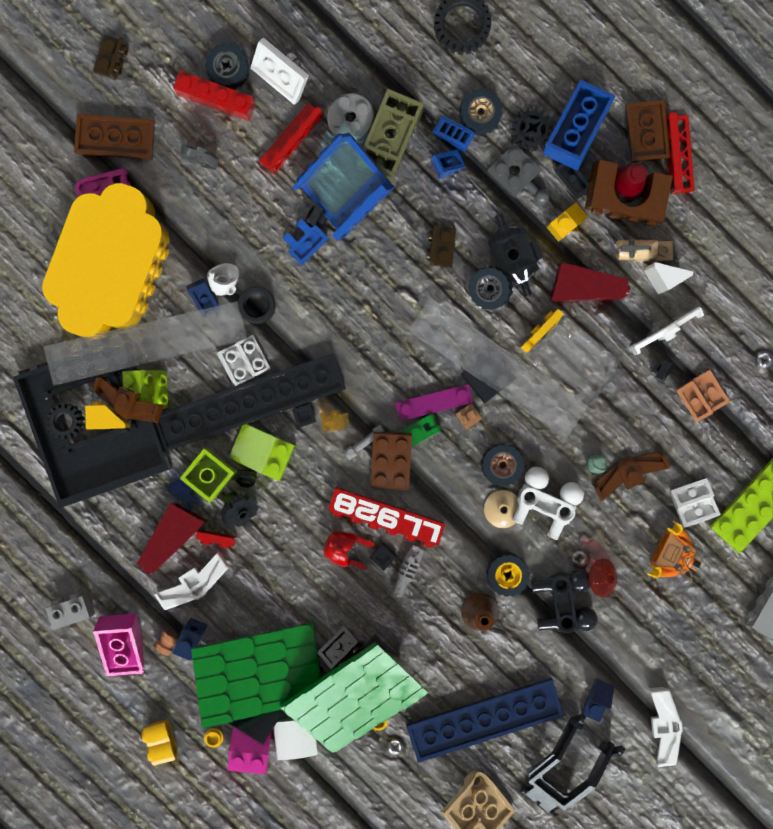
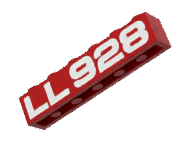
(386, 516)

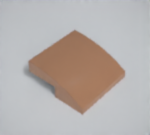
(703, 395)

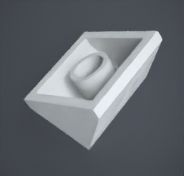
(665, 277)

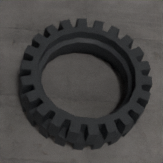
(462, 46)

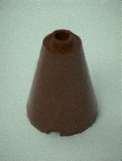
(480, 611)

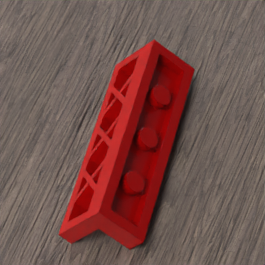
(291, 138)
(674, 161)

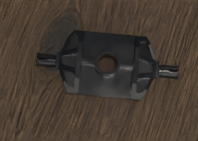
(514, 238)

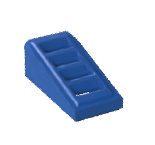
(457, 127)

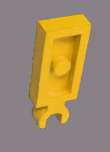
(539, 331)

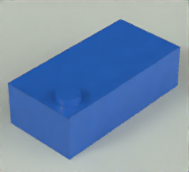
(579, 125)

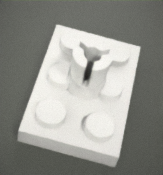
(279, 70)

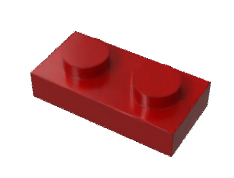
(223, 540)

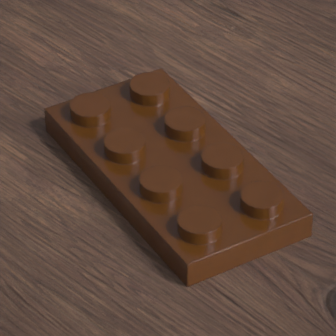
(114, 136)

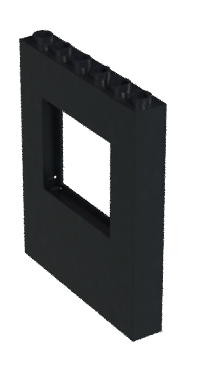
(94, 463)

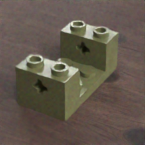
(401, 115)

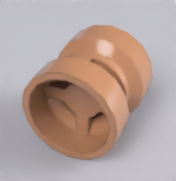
(166, 642)

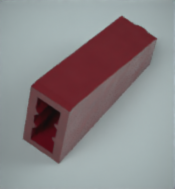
(583, 285)
(170, 535)

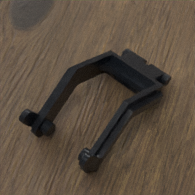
(547, 793)

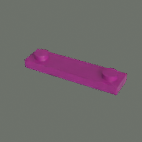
(434, 402)

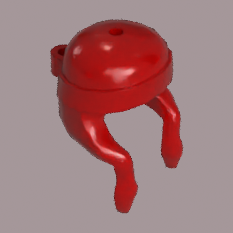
(337, 546)

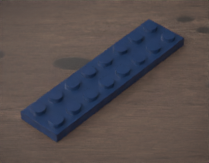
(484, 720)

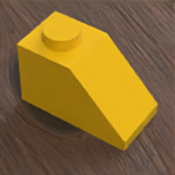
(567, 221)
(103, 417)

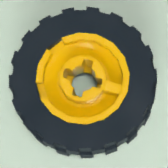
(513, 584)

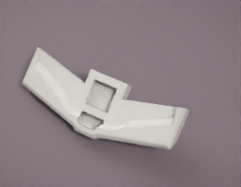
(667, 332)
(194, 583)
(666, 726)

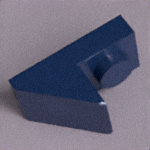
(202, 294)
(598, 700)

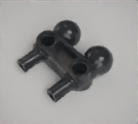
(583, 618)

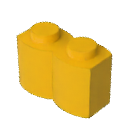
(160, 742)

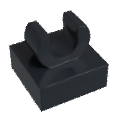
(314, 216)
(661, 371)

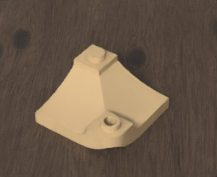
(478, 805)

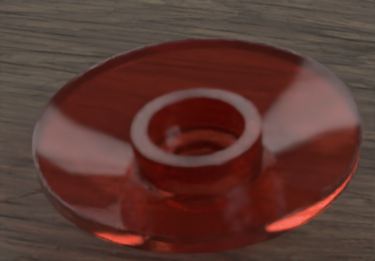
(603, 578)

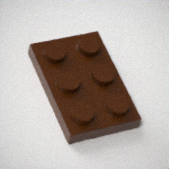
(647, 131)
(391, 460)

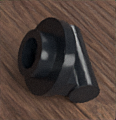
(246, 478)

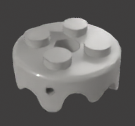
(349, 104)

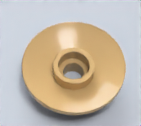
(493, 505)

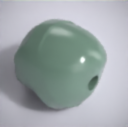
(597, 463)

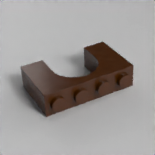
(602, 196)

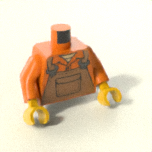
(674, 554)

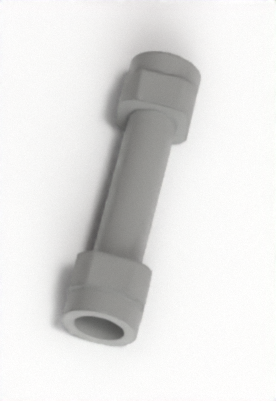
(351, 452)

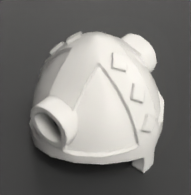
(224, 280)

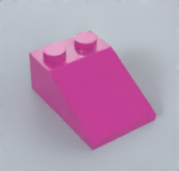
(120, 644)
(247, 754)

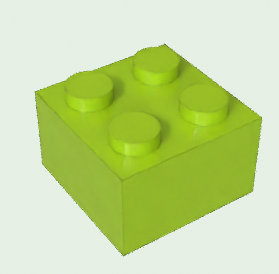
(208, 474)

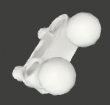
(570, 496)

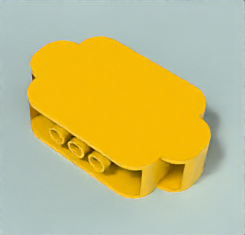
(106, 261)

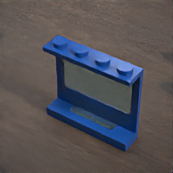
(344, 184)

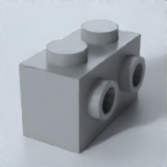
(69, 611)

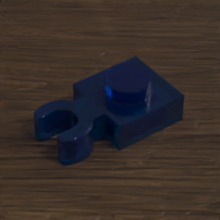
(182, 491)

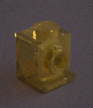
(334, 421)

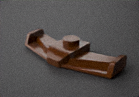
(126, 402)
(629, 472)

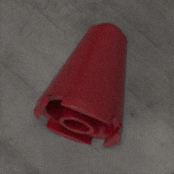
(630, 182)

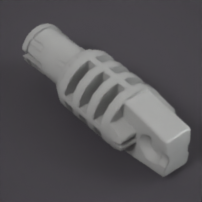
(408, 569)

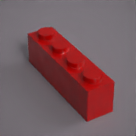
(214, 95)

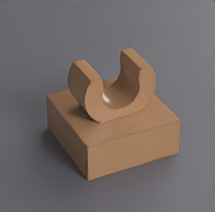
(468, 416)

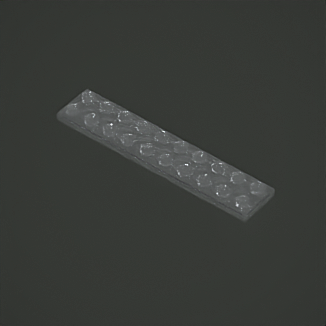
(144, 343)
(497, 368)

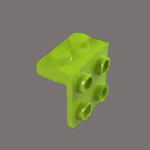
(149, 384)

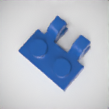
(307, 245)

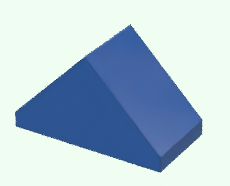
(447, 163)

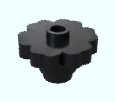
(238, 509)

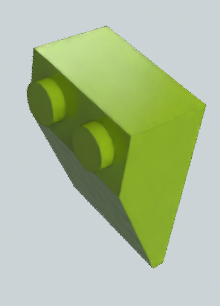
(262, 451)

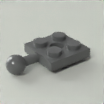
(516, 183)

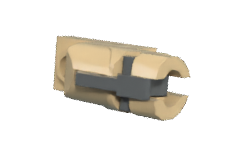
(645, 250)

